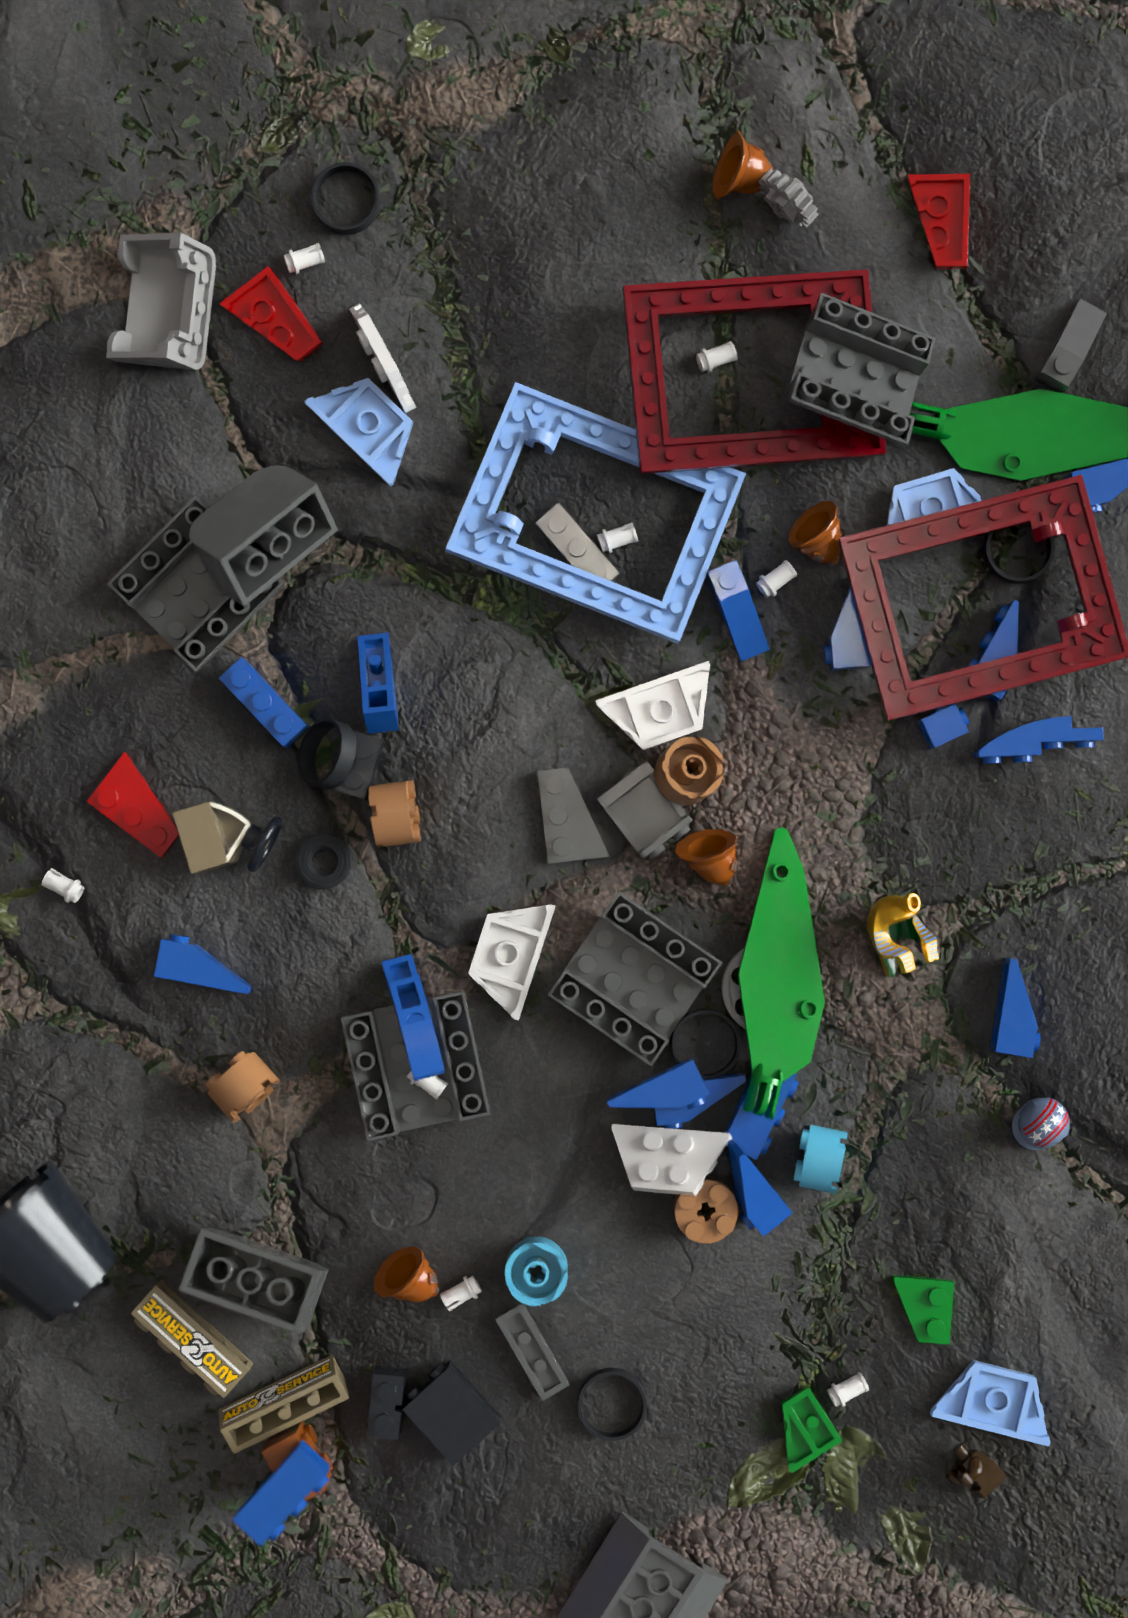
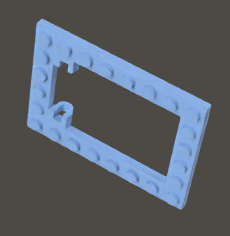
(543, 419)

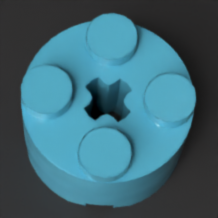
(822, 1159)
(543, 1287)

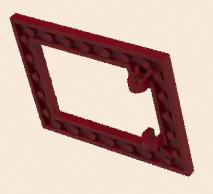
(664, 454)
(1051, 510)

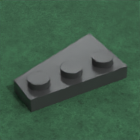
(566, 820)

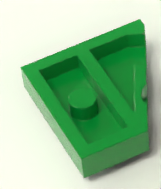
(928, 1306)
(806, 1429)

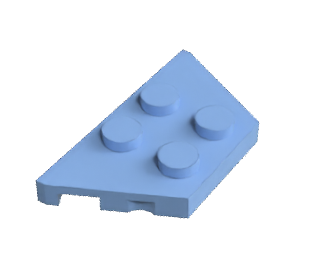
(367, 424)
(929, 496)
(995, 1402)

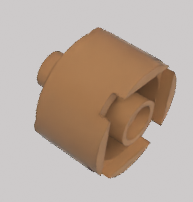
(706, 772)
(394, 813)
(242, 1085)
(720, 1219)

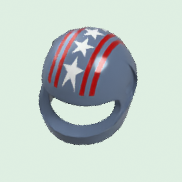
(1041, 1123)

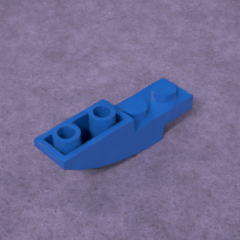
(1027, 739)
(413, 1017)

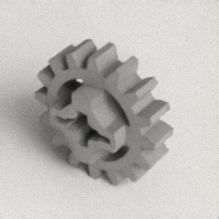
(788, 198)

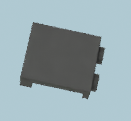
(644, 812)

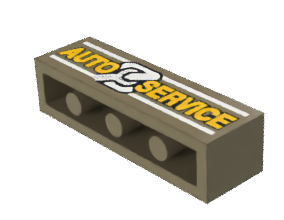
(192, 1339)
(283, 1404)

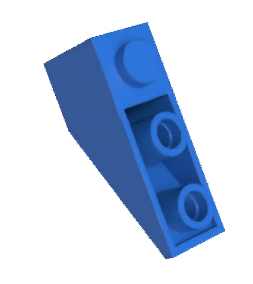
(1001, 641)

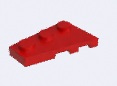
(944, 214)
(274, 314)
(132, 805)

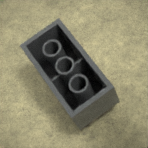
(261, 531)
(254, 1279)

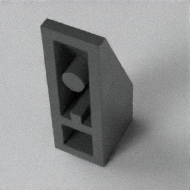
(1071, 347)

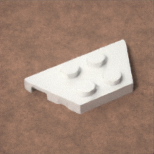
(383, 362)
(661, 707)
(510, 953)
(668, 1158)

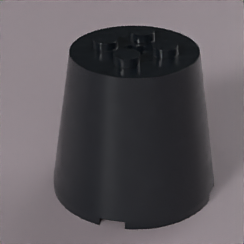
(49, 1245)

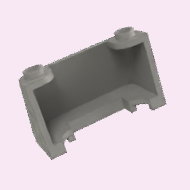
(166, 301)

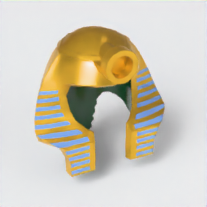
(894, 919)

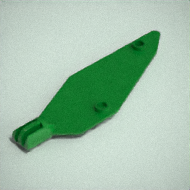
(1028, 433)
(779, 979)

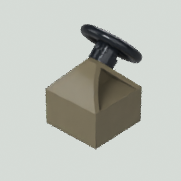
(216, 835)

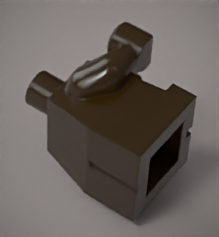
(975, 1470)

